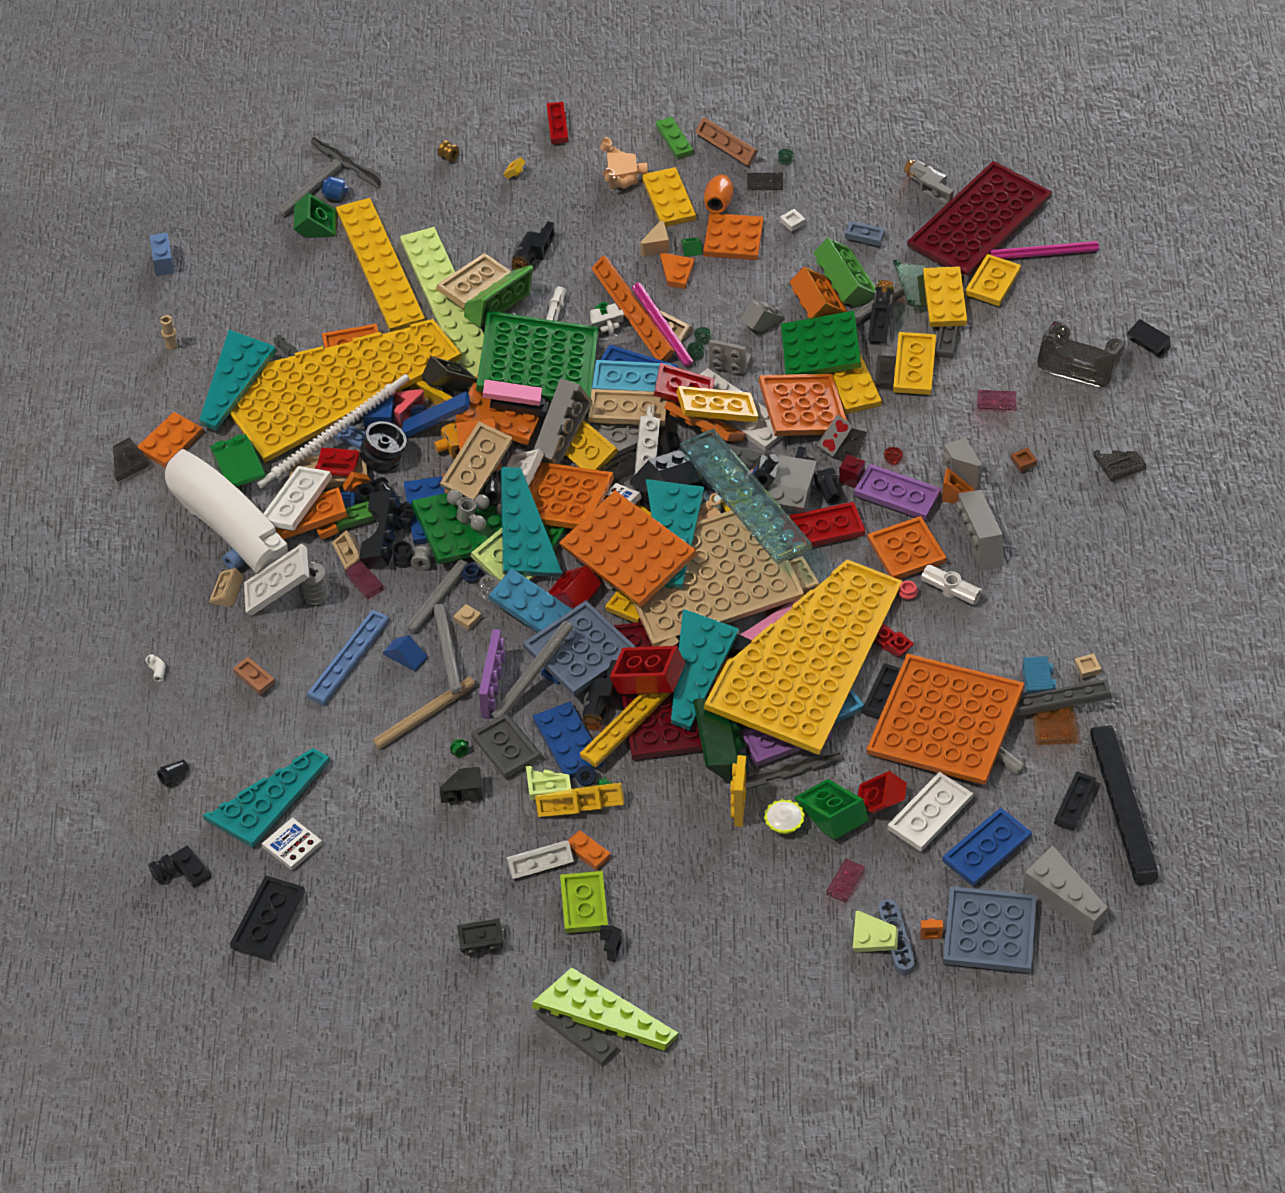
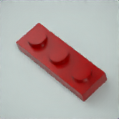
(557, 122)

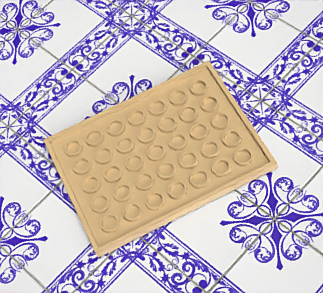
(722, 582)

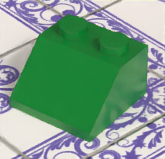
(314, 217)

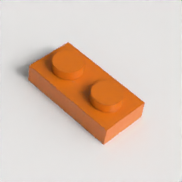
(588, 850)

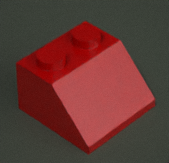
(575, 586)

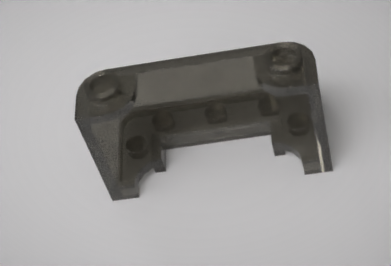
(1078, 360)

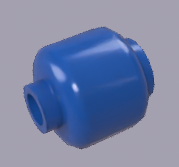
(334, 189)

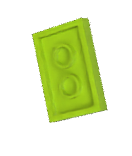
(583, 901)

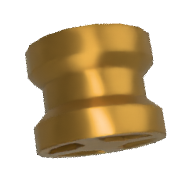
(448, 151)

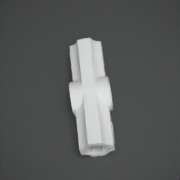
(951, 584)

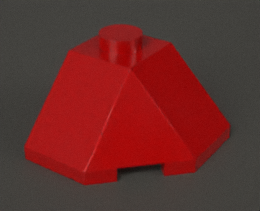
(882, 791)

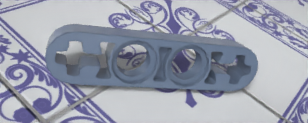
(902, 937)

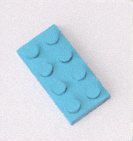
(625, 375)

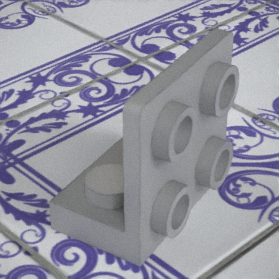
(728, 357)

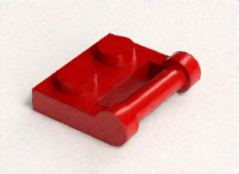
(338, 461)

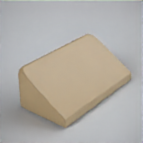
(679, 327)
(347, 549)
(227, 588)

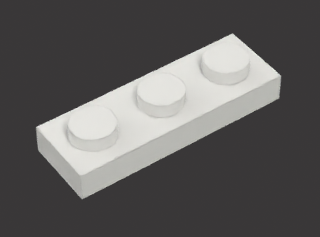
(539, 859)

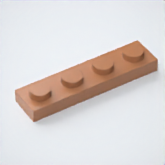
(726, 141)

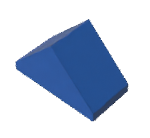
(382, 412)
(406, 652)

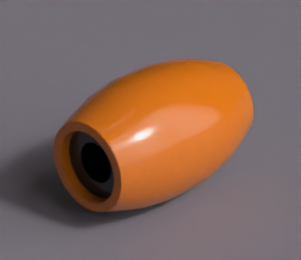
(718, 194)

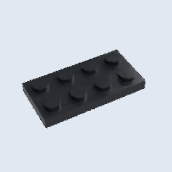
(267, 917)

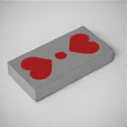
(834, 436)

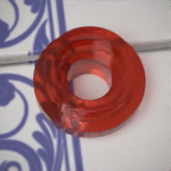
(893, 455)

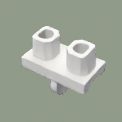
(609, 321)

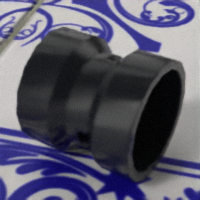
(402, 554)
(162, 868)

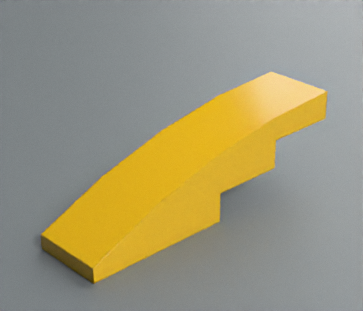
(579, 799)

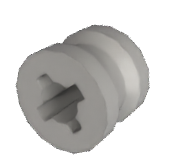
(421, 558)

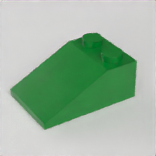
(237, 460)
(833, 808)

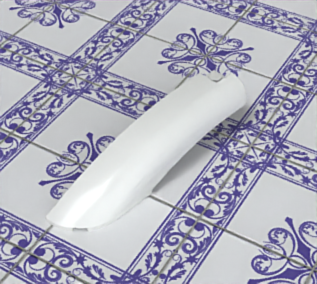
(224, 509)

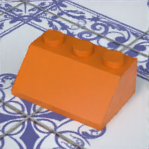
(816, 294)

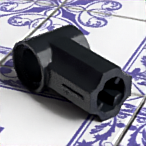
(827, 482)
(493, 487)

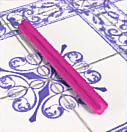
(1046, 250)
(662, 324)

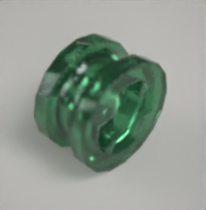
(785, 160)
(702, 331)
(698, 347)

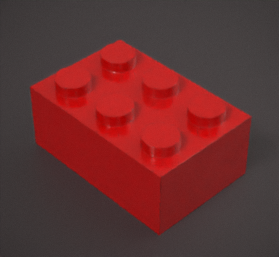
(647, 670)

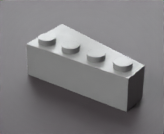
(562, 421)
(981, 529)
(1065, 890)

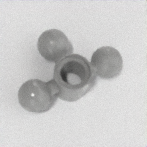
(467, 508)

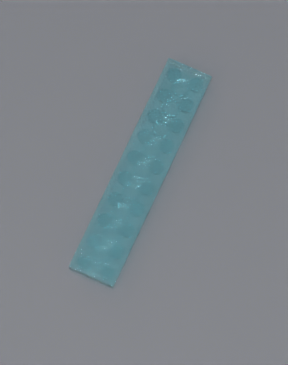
(746, 496)

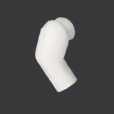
(157, 666)

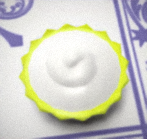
(784, 816)

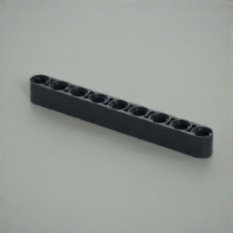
(1124, 804)

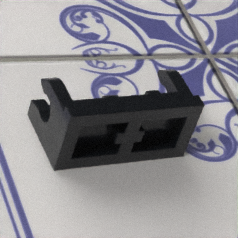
(1150, 337)

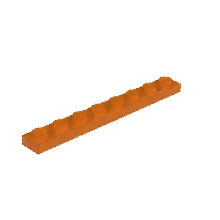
(632, 309)

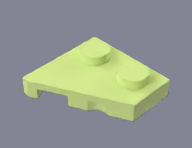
(546, 782)

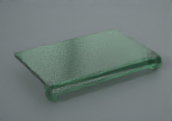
(912, 282)

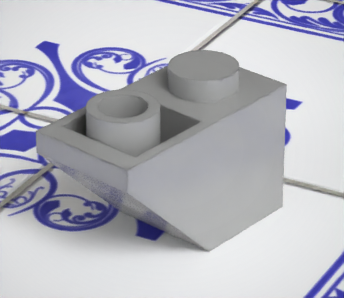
(761, 316)

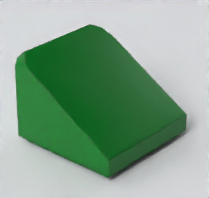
(691, 246)

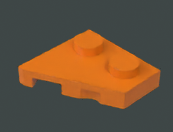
(677, 269)

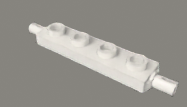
(647, 438)

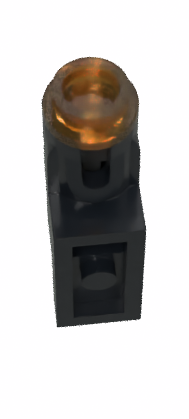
(533, 246)
(881, 312)
(597, 700)

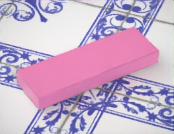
(512, 392)

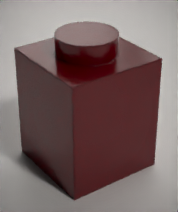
(851, 471)

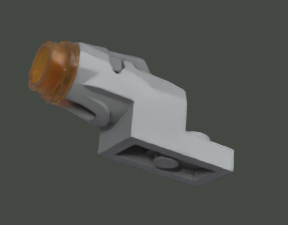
(931, 181)

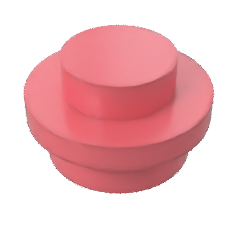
(908, 590)

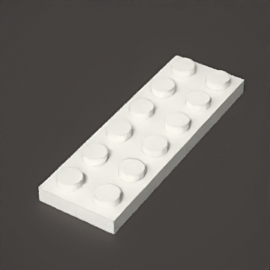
(757, 432)

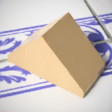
(655, 241)

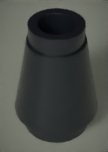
(170, 773)

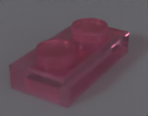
(996, 400)
(363, 580)
(845, 880)

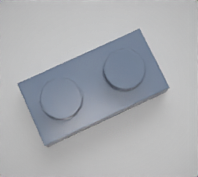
(864, 233)

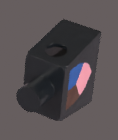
(765, 469)

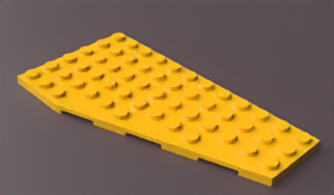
(320, 385)
(807, 661)

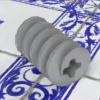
(315, 587)

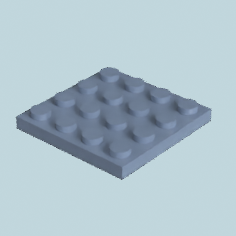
(584, 652)
(990, 929)

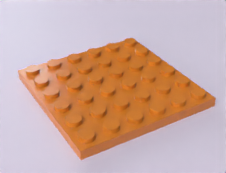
(946, 718)

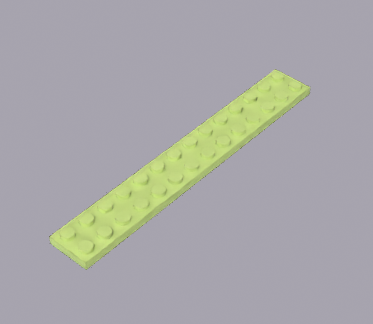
(431, 267)

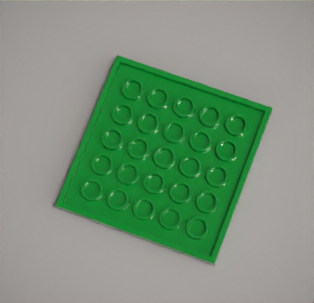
(536, 352)

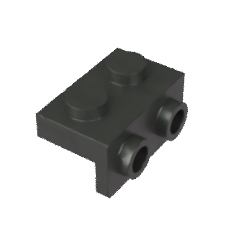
(480, 935)

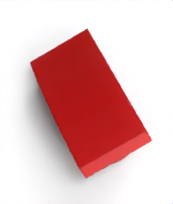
(893, 642)

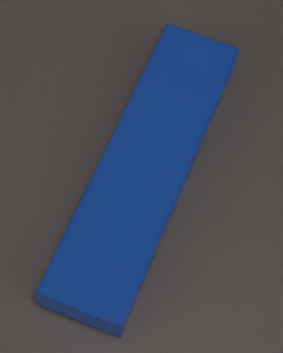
(436, 414)

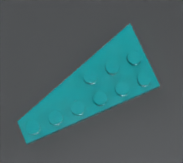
(236, 370)
(678, 510)
(523, 533)
(704, 648)
(264, 802)

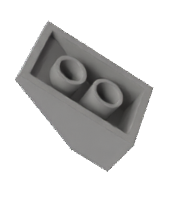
(793, 483)

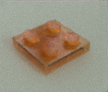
(1055, 727)

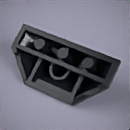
(670, 467)

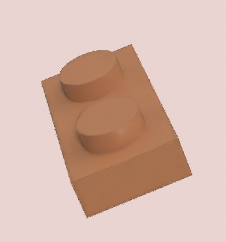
(254, 675)

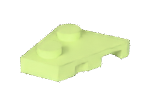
(873, 934)

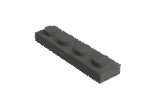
(579, 1035)

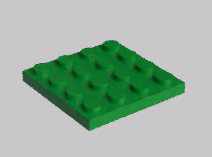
(821, 344)
(448, 536)

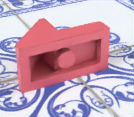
(405, 402)

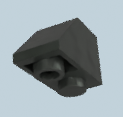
(462, 786)

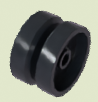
(382, 445)

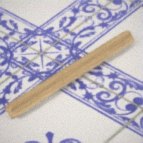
(422, 714)

